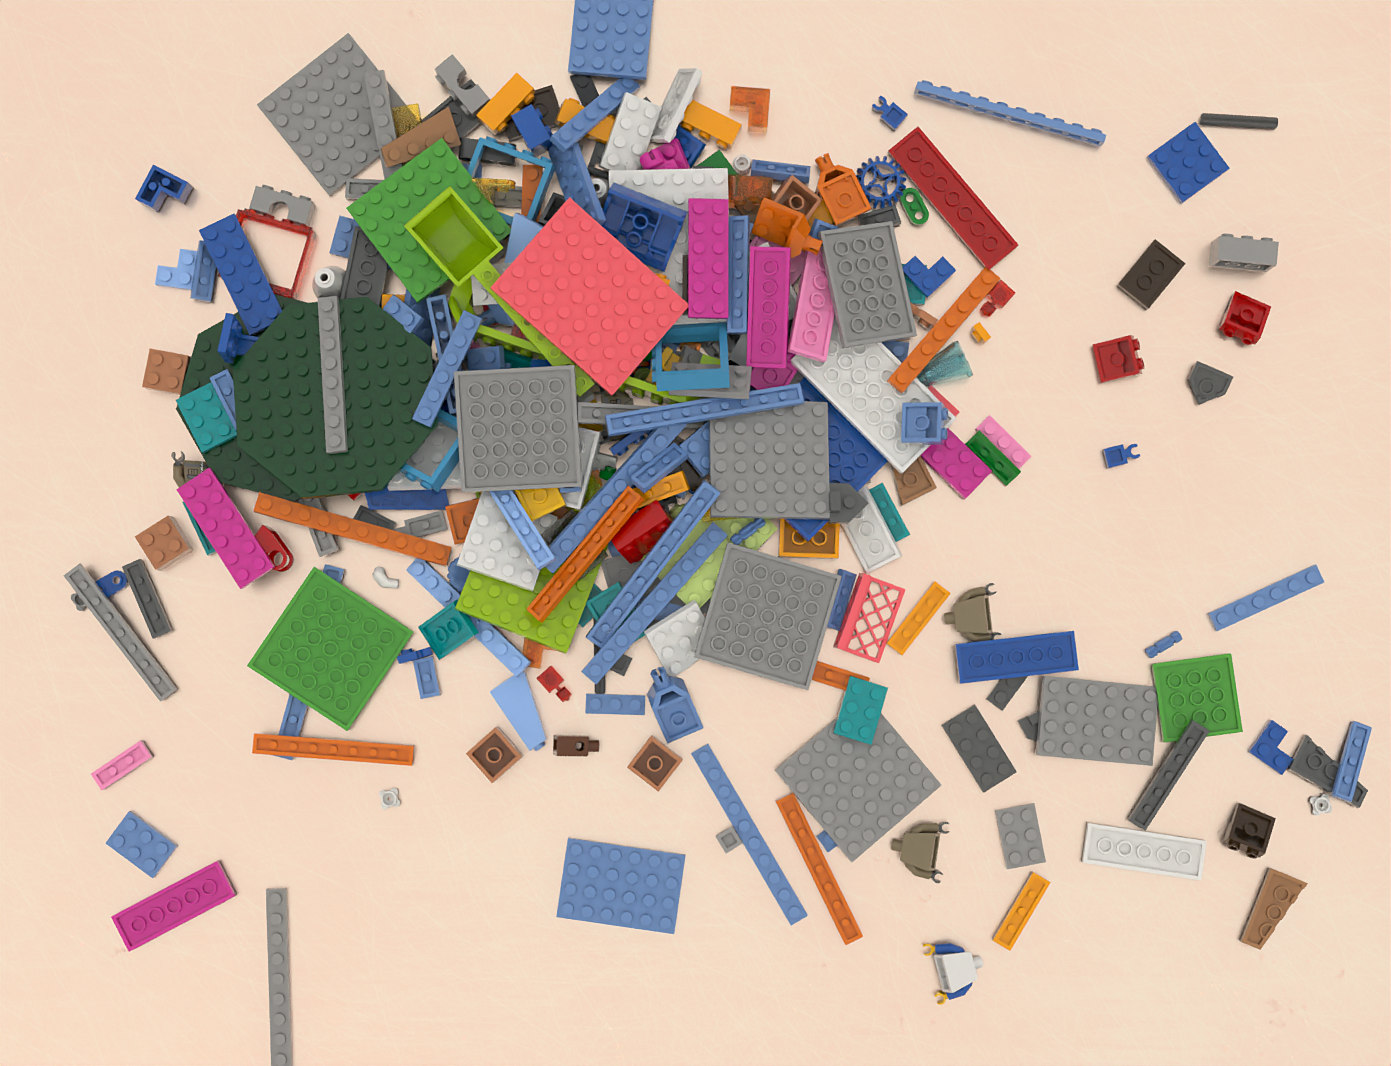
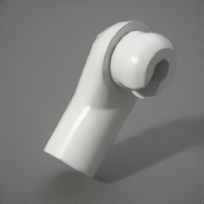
(382, 579)

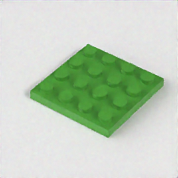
(1197, 691)

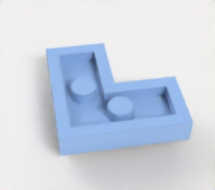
(182, 275)

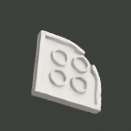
(676, 638)

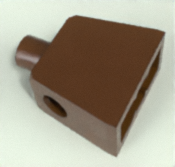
(565, 745)

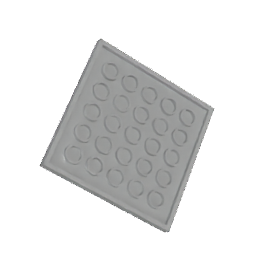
(328, 114)
(518, 428)
(771, 463)
(767, 616)
(858, 787)

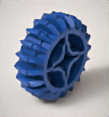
(882, 177)

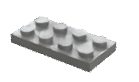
(738, 377)

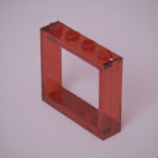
(285, 225)

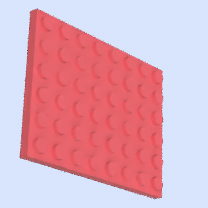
(589, 296)

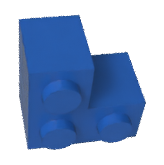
(532, 130)
(159, 185)

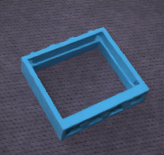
(525, 156)
(692, 378)
(445, 467)

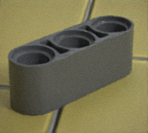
(489, 155)

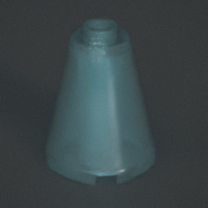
(946, 366)

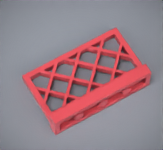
(854, 609)

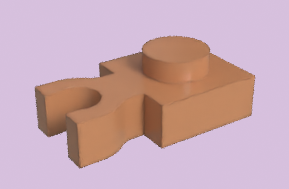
(925, 319)

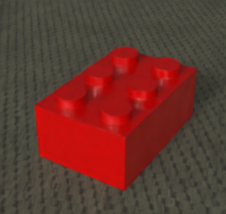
(642, 532)

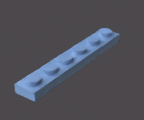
(593, 114)
(738, 274)
(444, 372)
(1266, 597)

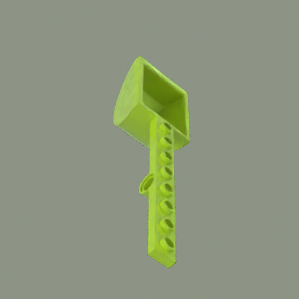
(463, 249)

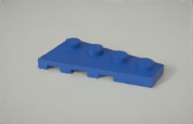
(407, 500)

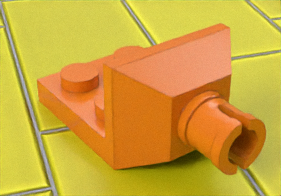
(840, 191)
(785, 228)

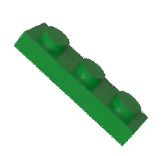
(993, 458)

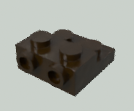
(1249, 831)

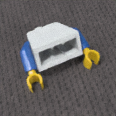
(955, 969)

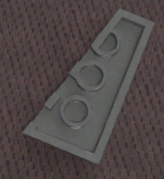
(1319, 769)

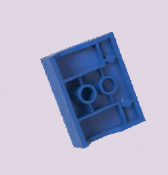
(643, 224)

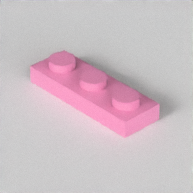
(1004, 442)
(121, 765)

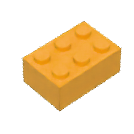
(822, 545)

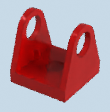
(273, 545)

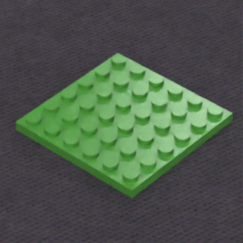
(402, 196)
(330, 648)

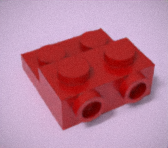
(1245, 318)
(1118, 358)

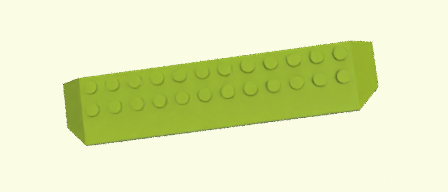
(462, 299)

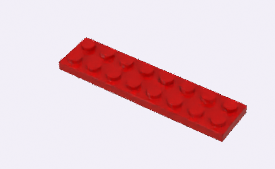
(953, 198)

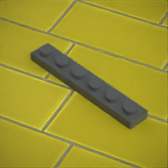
(1168, 775)

